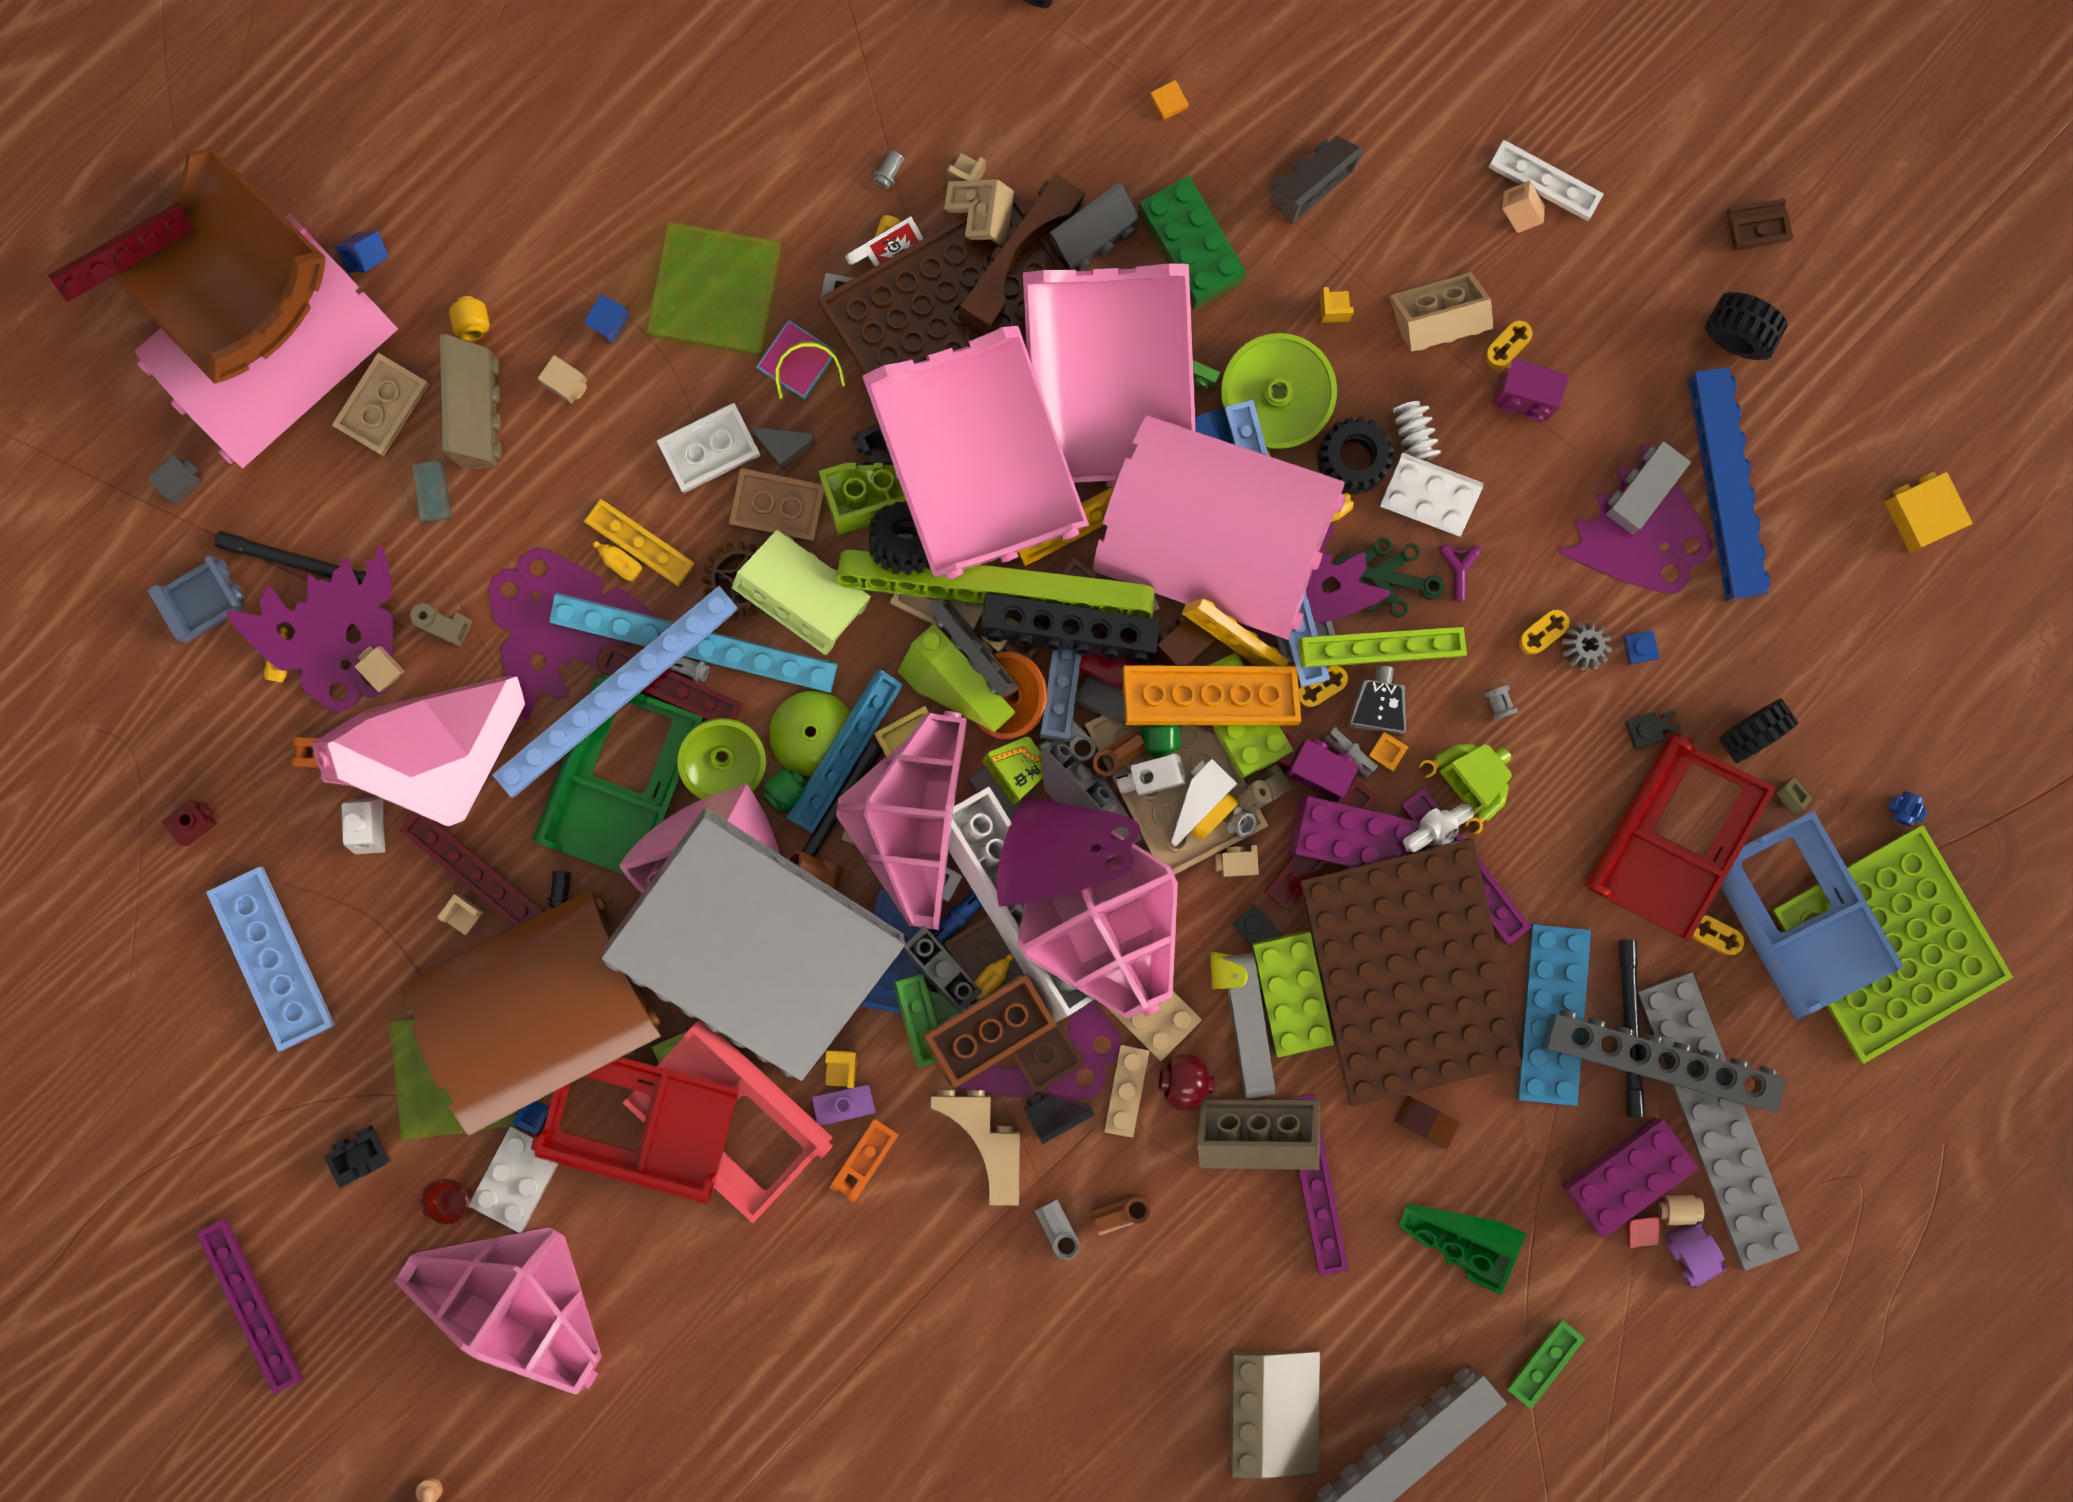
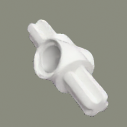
(1438, 827)

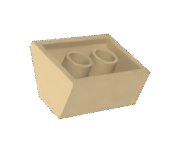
(1442, 311)

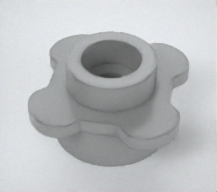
(1241, 822)

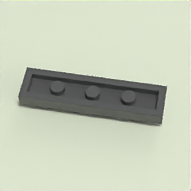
(966, 640)

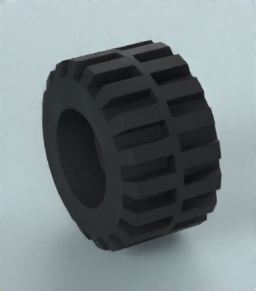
(1746, 326)
(1362, 433)

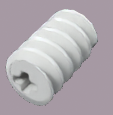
(1415, 430)

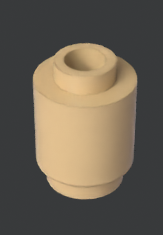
(1680, 1209)

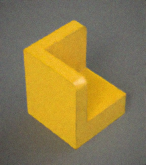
(1334, 306)
(841, 1068)

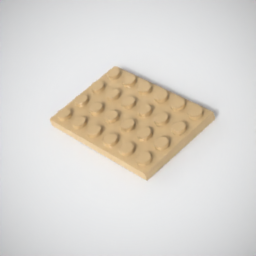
(1159, 811)

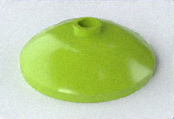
(790, 724)
(707, 774)

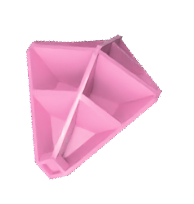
(425, 749)
(905, 814)
(1111, 936)
(510, 1305)

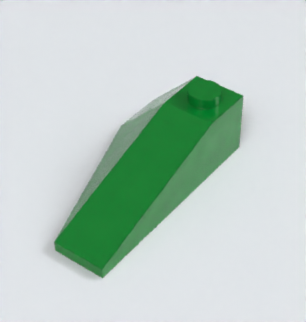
(1475, 1244)

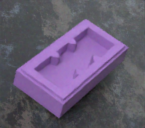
(843, 1104)

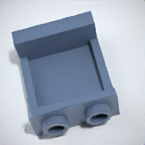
(198, 600)

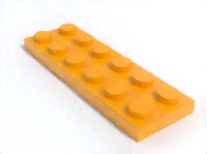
(1211, 695)

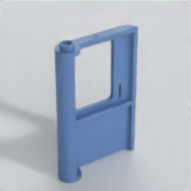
(1827, 953)

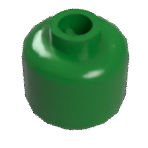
(1161, 739)
(783, 790)

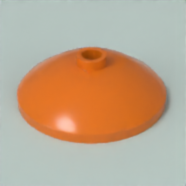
(1031, 700)

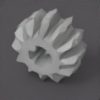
(1580, 635)

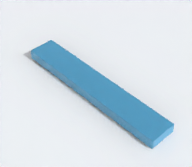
(845, 750)

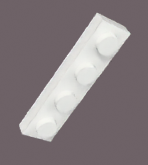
(1547, 180)

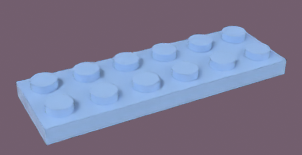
(270, 959)

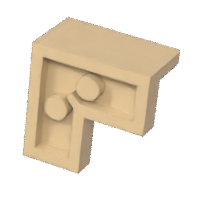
(987, 206)

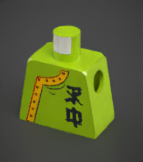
(1016, 767)

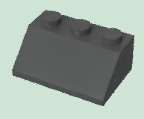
(1315, 177)
(1095, 229)

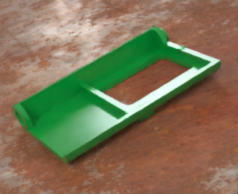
(602, 818)

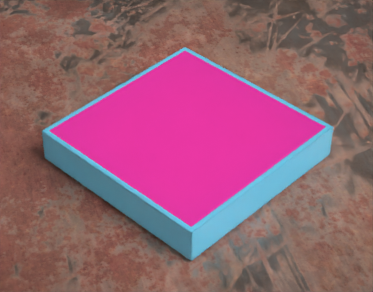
(801, 366)

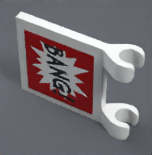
(887, 244)

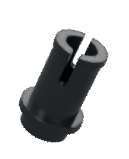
(559, 888)

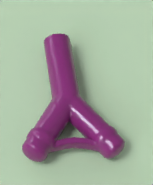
(1460, 568)

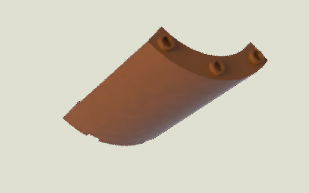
(235, 280)
(527, 1013)

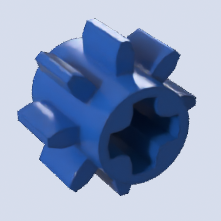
(1907, 809)

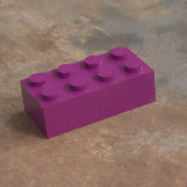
(1346, 833)
(1629, 1177)

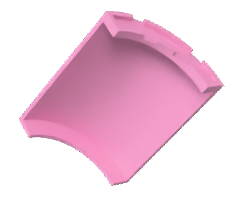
(1109, 355)
(276, 391)
(976, 452)
(1217, 525)

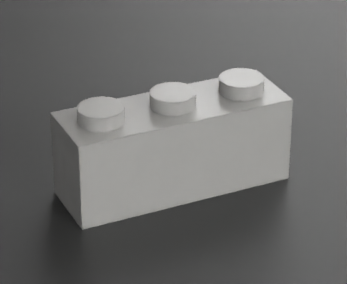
(1647, 487)

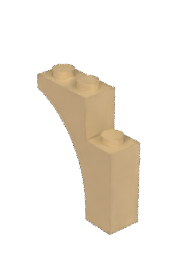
(998, 1148)

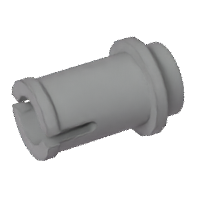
(888, 170)
(696, 670)

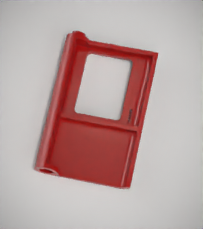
(1660, 876)
(679, 1137)

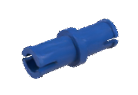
(957, 917)

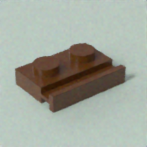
(1759, 224)

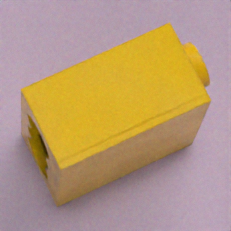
(1927, 511)

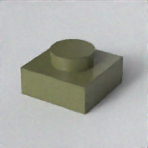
(1794, 796)

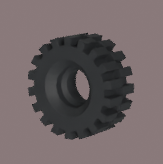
(893, 550)
(1758, 730)

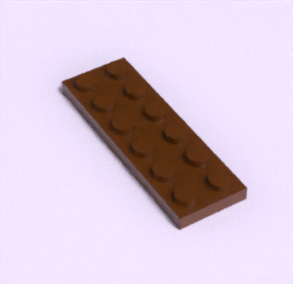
(1047, 1056)

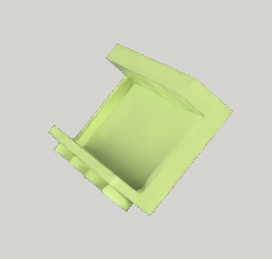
(799, 591)

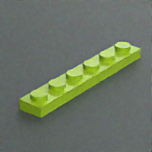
(1382, 647)

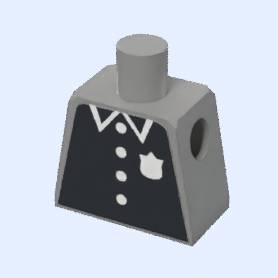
(1380, 704)

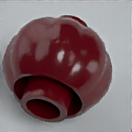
(1185, 1082)

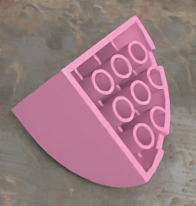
(734, 805)

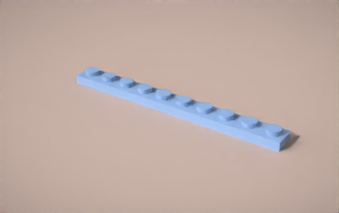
(1248, 434)
(615, 692)

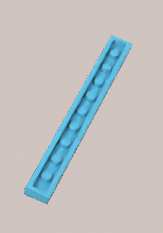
(715, 648)

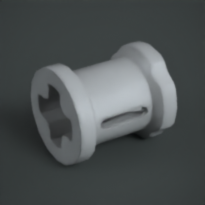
(1501, 702)

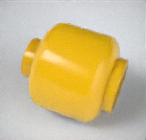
(469, 318)

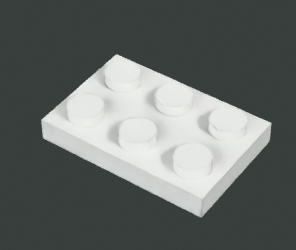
(708, 448)
(1431, 494)
(513, 1182)

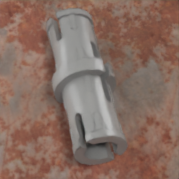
(1346, 746)

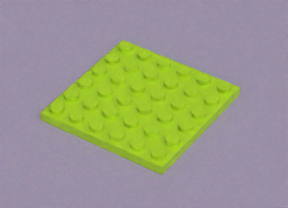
(1931, 930)

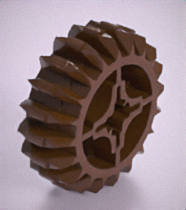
(718, 572)

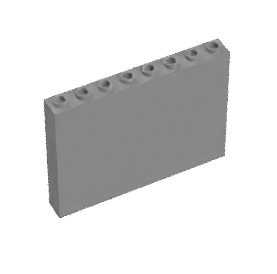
(752, 945)

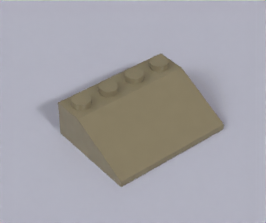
(469, 403)
(1274, 1413)

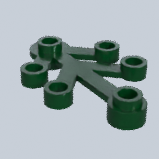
(1383, 575)

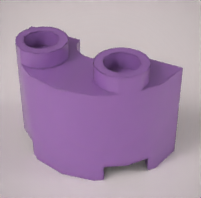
(1697, 1252)

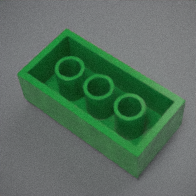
(1191, 236)

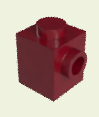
(190, 822)

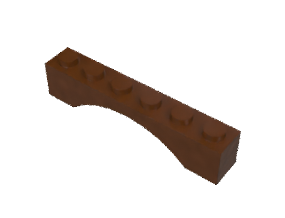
(986, 301)

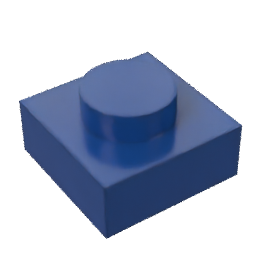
(1641, 647)
(532, 1117)

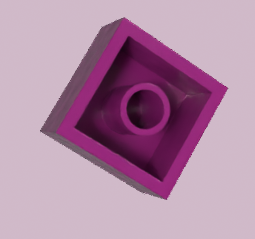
(1530, 390)
(1322, 769)

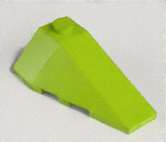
(859, 492)
(943, 674)

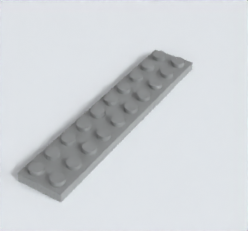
(1720, 1130)

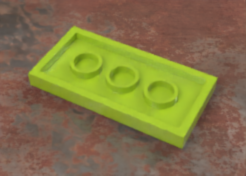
(1251, 745)
(1292, 993)

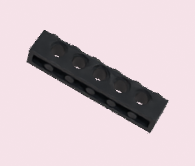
(1084, 621)

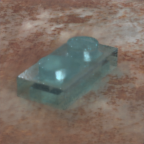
(431, 491)

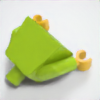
(1476, 776)

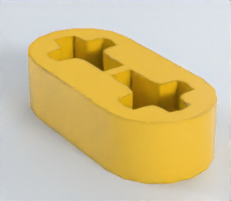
(1513, 349)
(1548, 637)
(1327, 692)
(1214, 817)
(1719, 929)

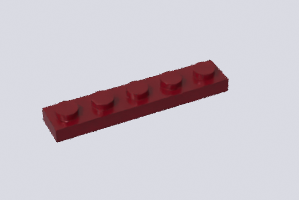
(121, 252)
(677, 689)
(1286, 885)

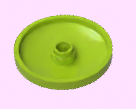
(1289, 387)

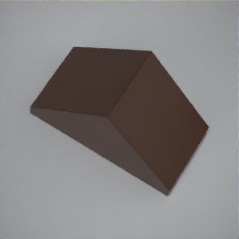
(1427, 1122)

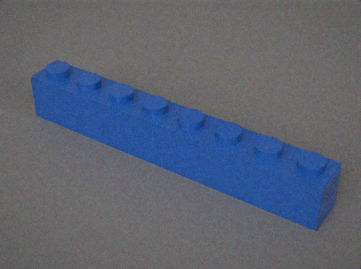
(1728, 484)

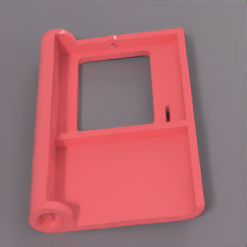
(715, 1059)

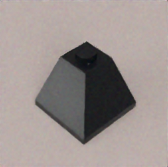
(1055, 1114)

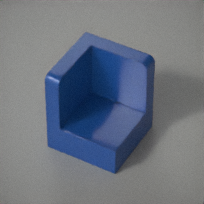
(362, 251)
(607, 318)

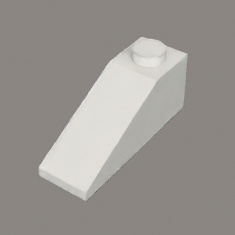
(1202, 795)

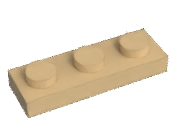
(1126, 1091)

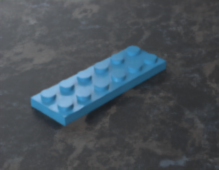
(1553, 983)

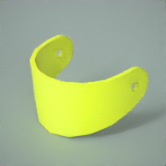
(798, 345)
(1223, 972)

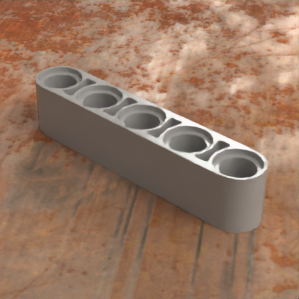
(1251, 1032)

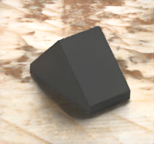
(785, 445)

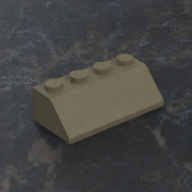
(1259, 1134)

